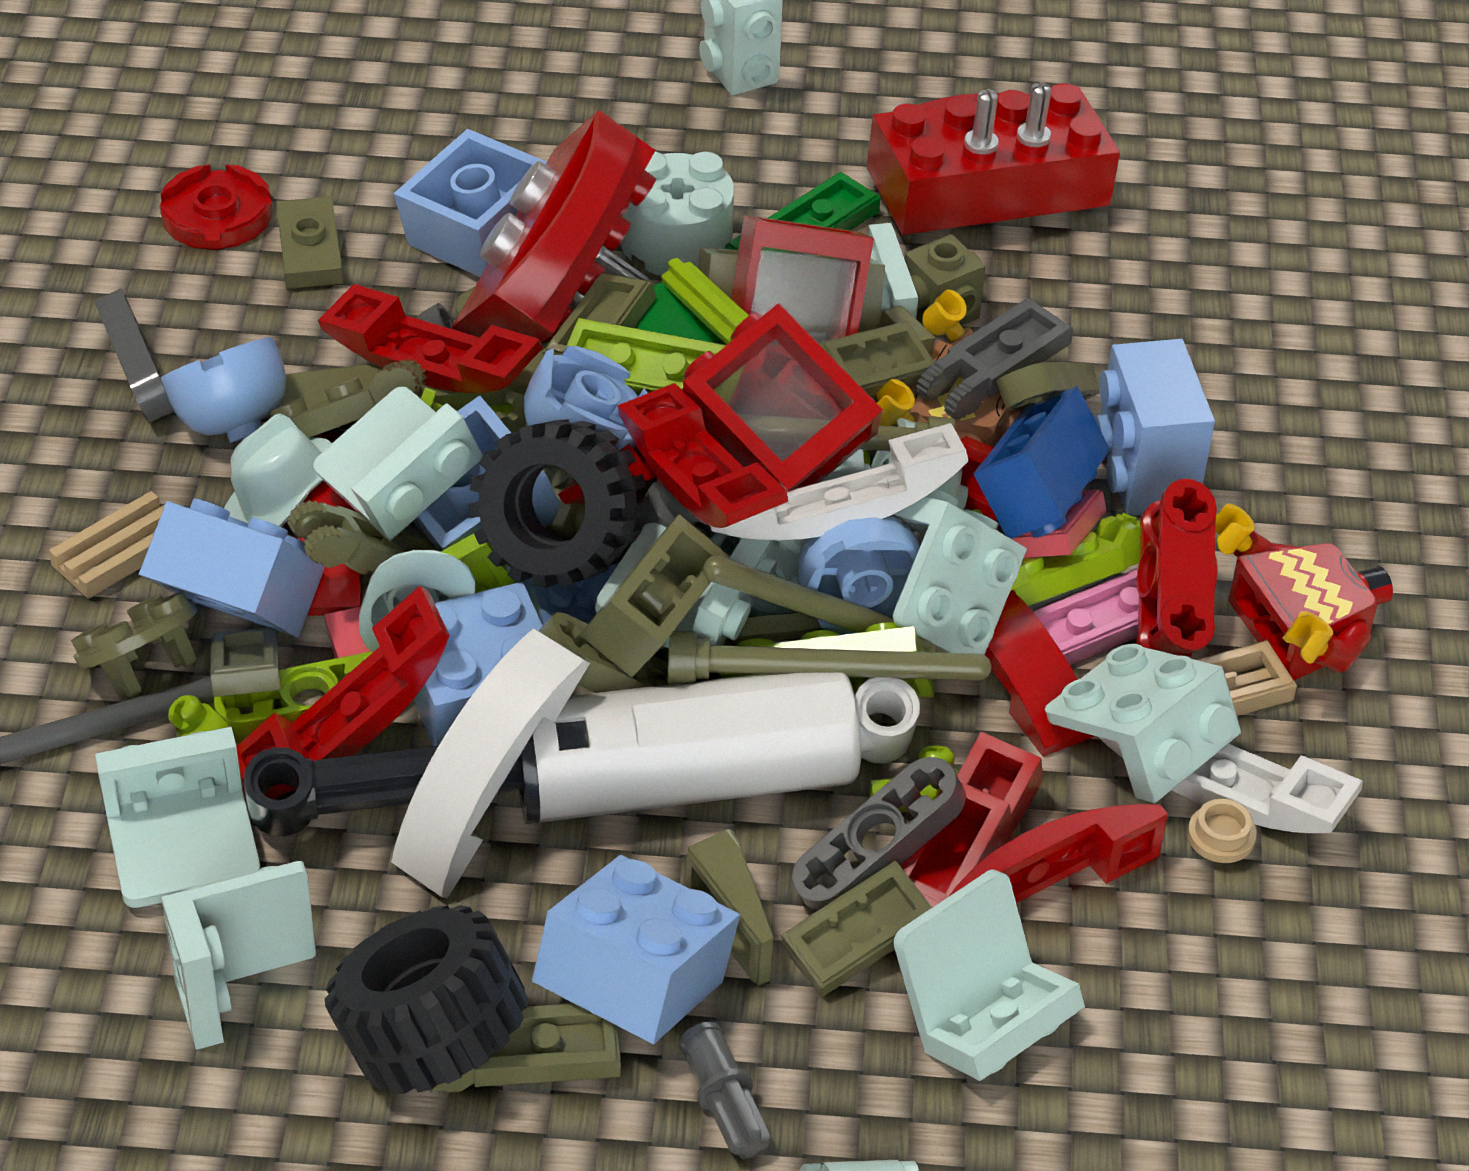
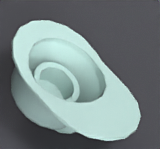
(273, 471)
(403, 573)

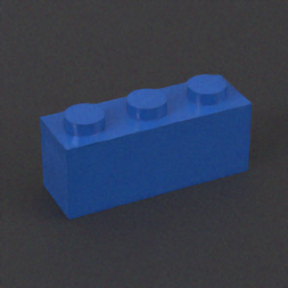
(1042, 464)

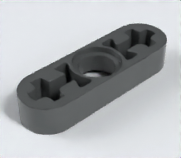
(134, 355)
(904, 789)

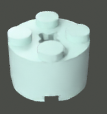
(682, 212)

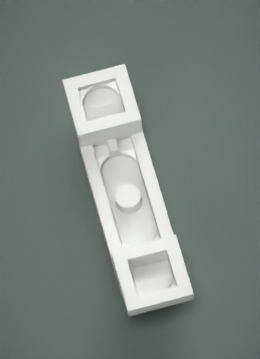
(918, 468)
(478, 755)
(1293, 800)

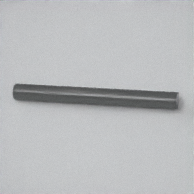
(99, 721)

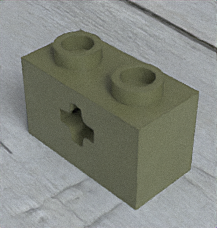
(653, 597)

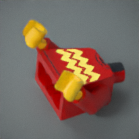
(1300, 597)

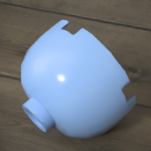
(580, 388)
(228, 390)
(860, 563)

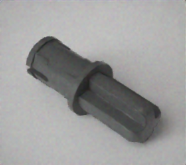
(724, 1089)

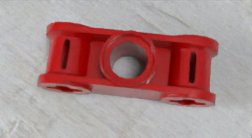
(1178, 570)

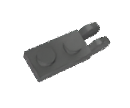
(1008, 343)

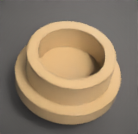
(1222, 831)

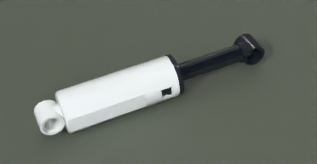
(632, 751)

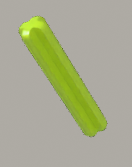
(703, 298)

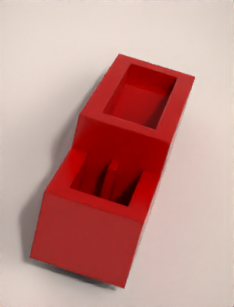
(998, 791)

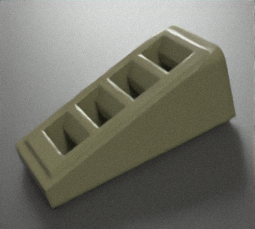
(721, 871)

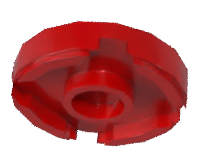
(215, 207)

